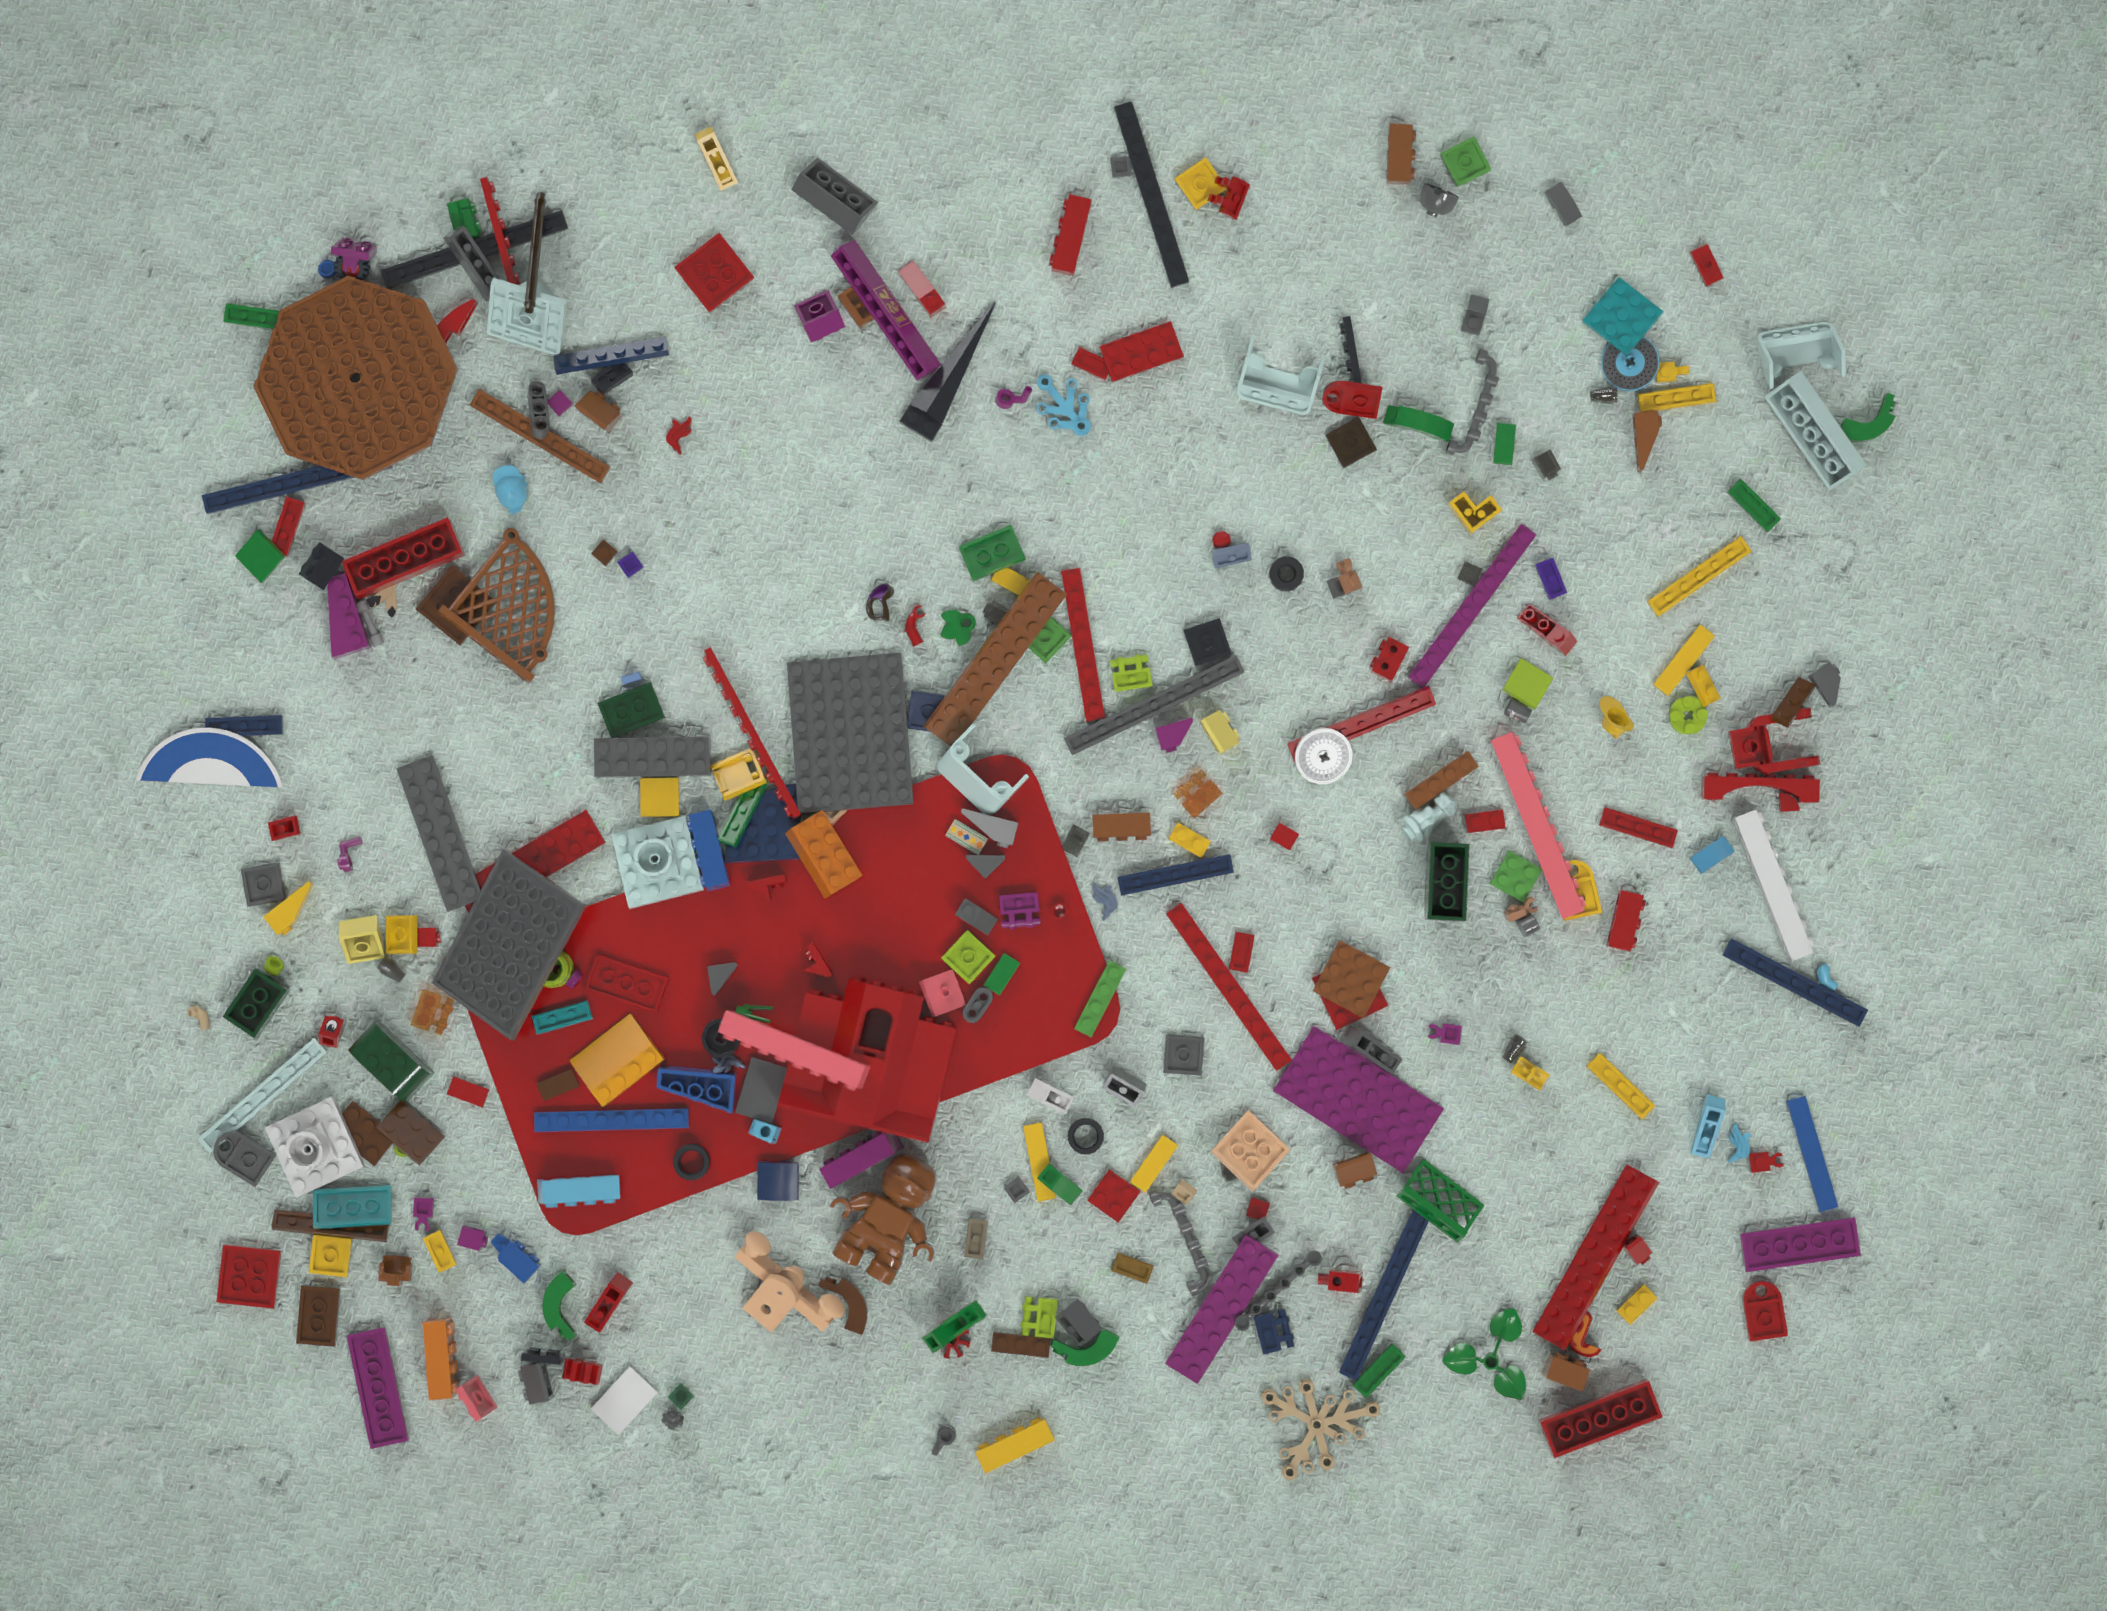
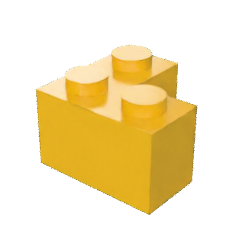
(1473, 516)

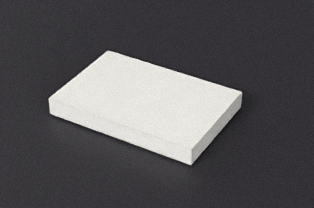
(624, 1400)

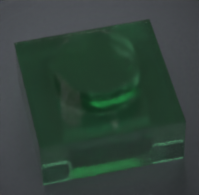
(681, 1396)

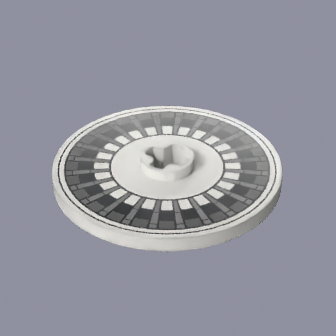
(1317, 743)

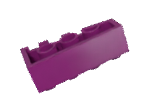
(861, 1158)

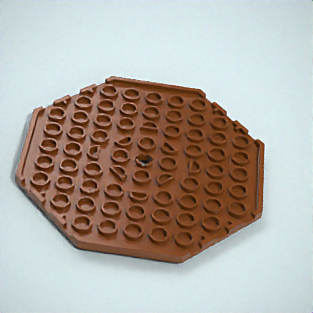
(401, 384)

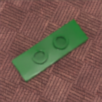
(1753, 505)
(1379, 1370)

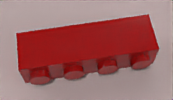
(1071, 234)

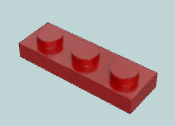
(288, 524)

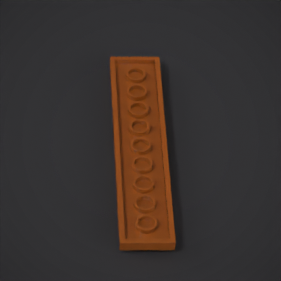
(995, 659)

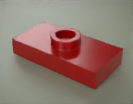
(1706, 265)

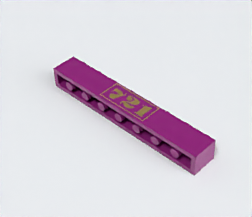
(885, 310)

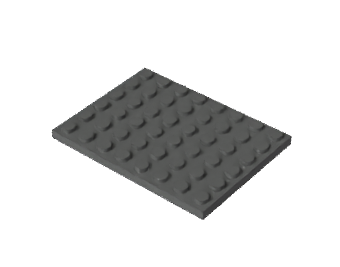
(850, 733)
(508, 944)

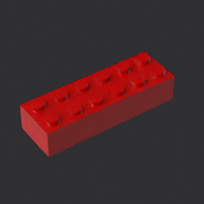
(403, 558)
(1600, 1418)

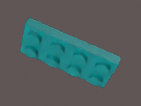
(352, 1207)

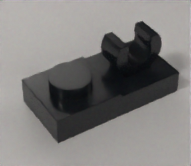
(611, 377)

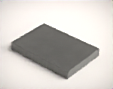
(761, 1090)

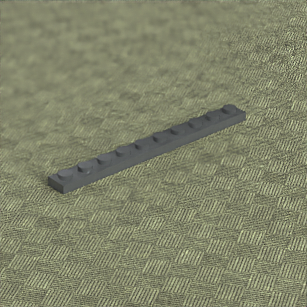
(1154, 705)

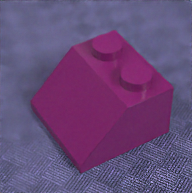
(819, 316)

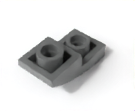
(1564, 204)

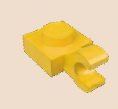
(1667, 372)

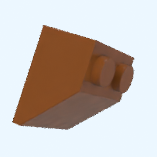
(599, 411)
(1355, 1169)

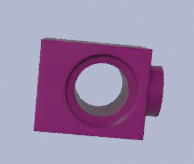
(472, 1238)

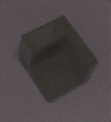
(1075, 840)

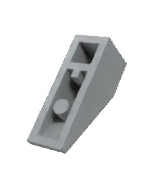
(997, 829)

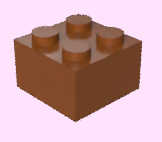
(1566, 1372)

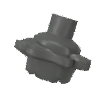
(672, 1419)

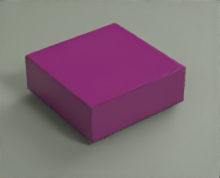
(559, 403)

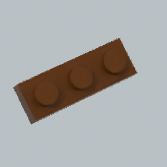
(1793, 702)
(1020, 1344)

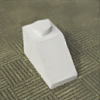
(1050, 1096)

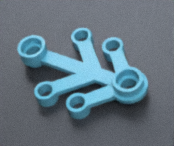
(1066, 407)

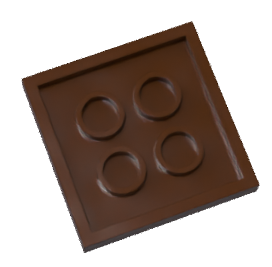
(444, 594)

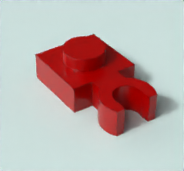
(1761, 1161)

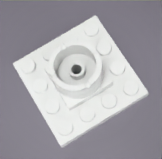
(315, 1146)

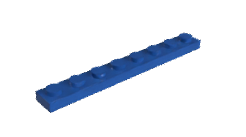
(611, 1120)

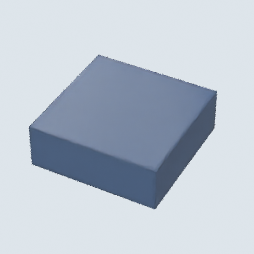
(631, 678)

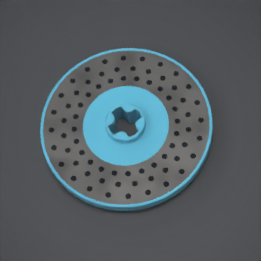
(1631, 377)

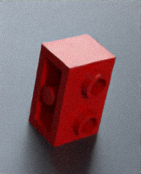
(1389, 659)

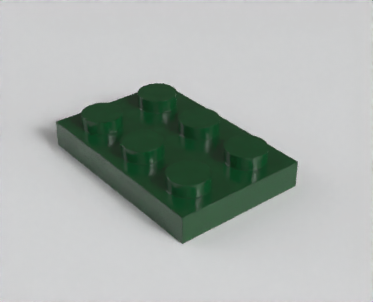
(631, 710)

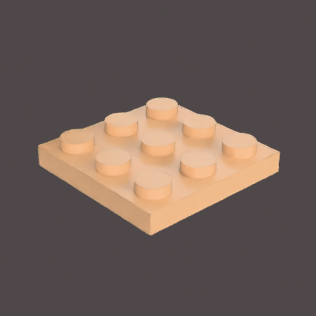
(1250, 1150)

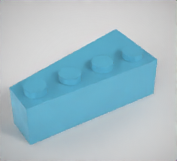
(578, 1190)

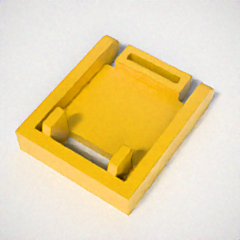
(734, 775)

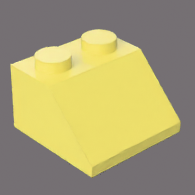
(1220, 732)
(361, 939)

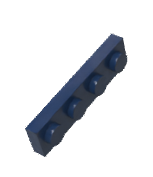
(248, 725)

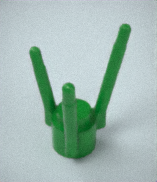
(745, 1010)

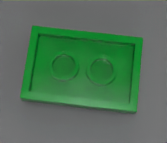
(992, 553)

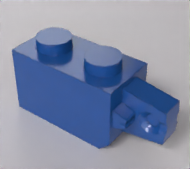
(516, 1258)

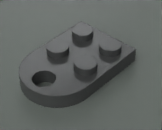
(244, 1158)

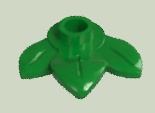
(955, 627)

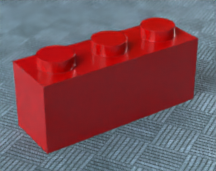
(1625, 921)

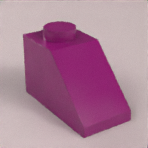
(1172, 735)

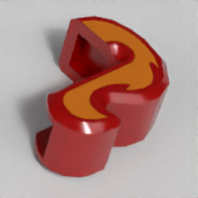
(1577, 1342)

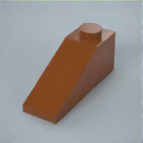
(1646, 429)

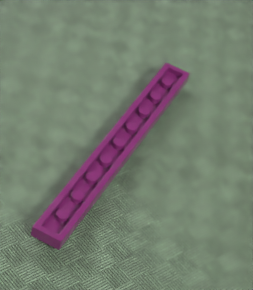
(1472, 606)

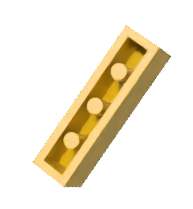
(1014, 1445)

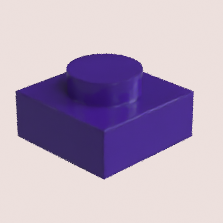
(630, 564)

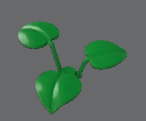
(1462, 1357)

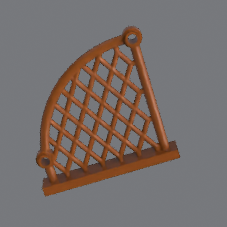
(452, 614)

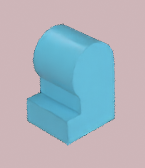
(765, 1131)

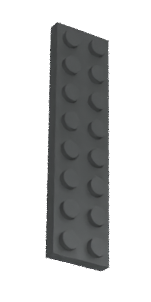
(439, 833)

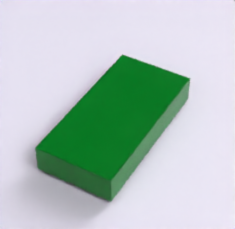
(1001, 974)

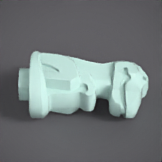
(1423, 822)

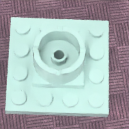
(538, 330)
(670, 876)

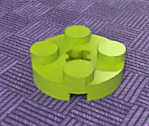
(1687, 726)

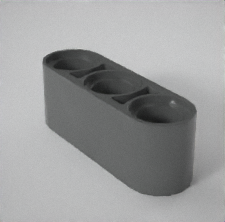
(538, 418)

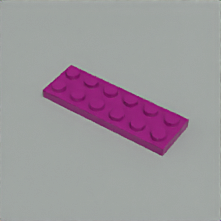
(1800, 1244)
(377, 1387)

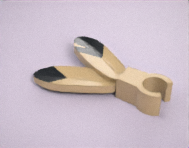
(390, 596)

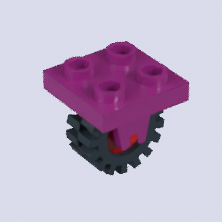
(353, 258)

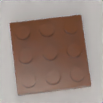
(1351, 979)

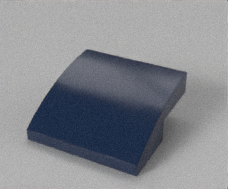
(778, 1181)

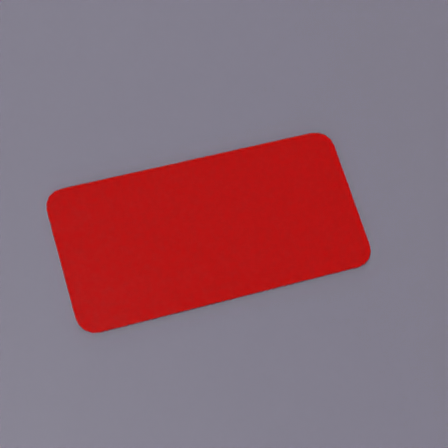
(879, 928)

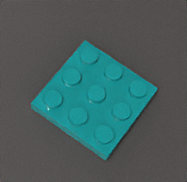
(1622, 316)

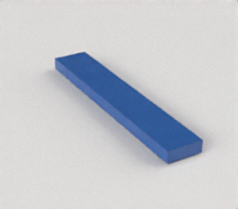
(1812, 1154)

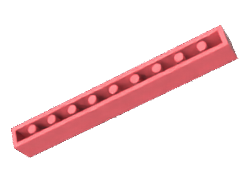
(1537, 824)

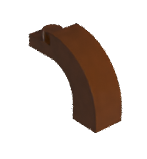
(856, 1302)

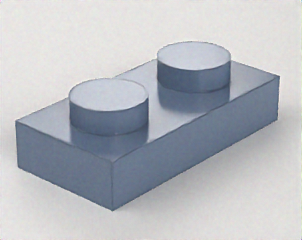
(1231, 555)

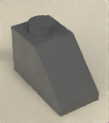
(1827, 682)
(976, 916)

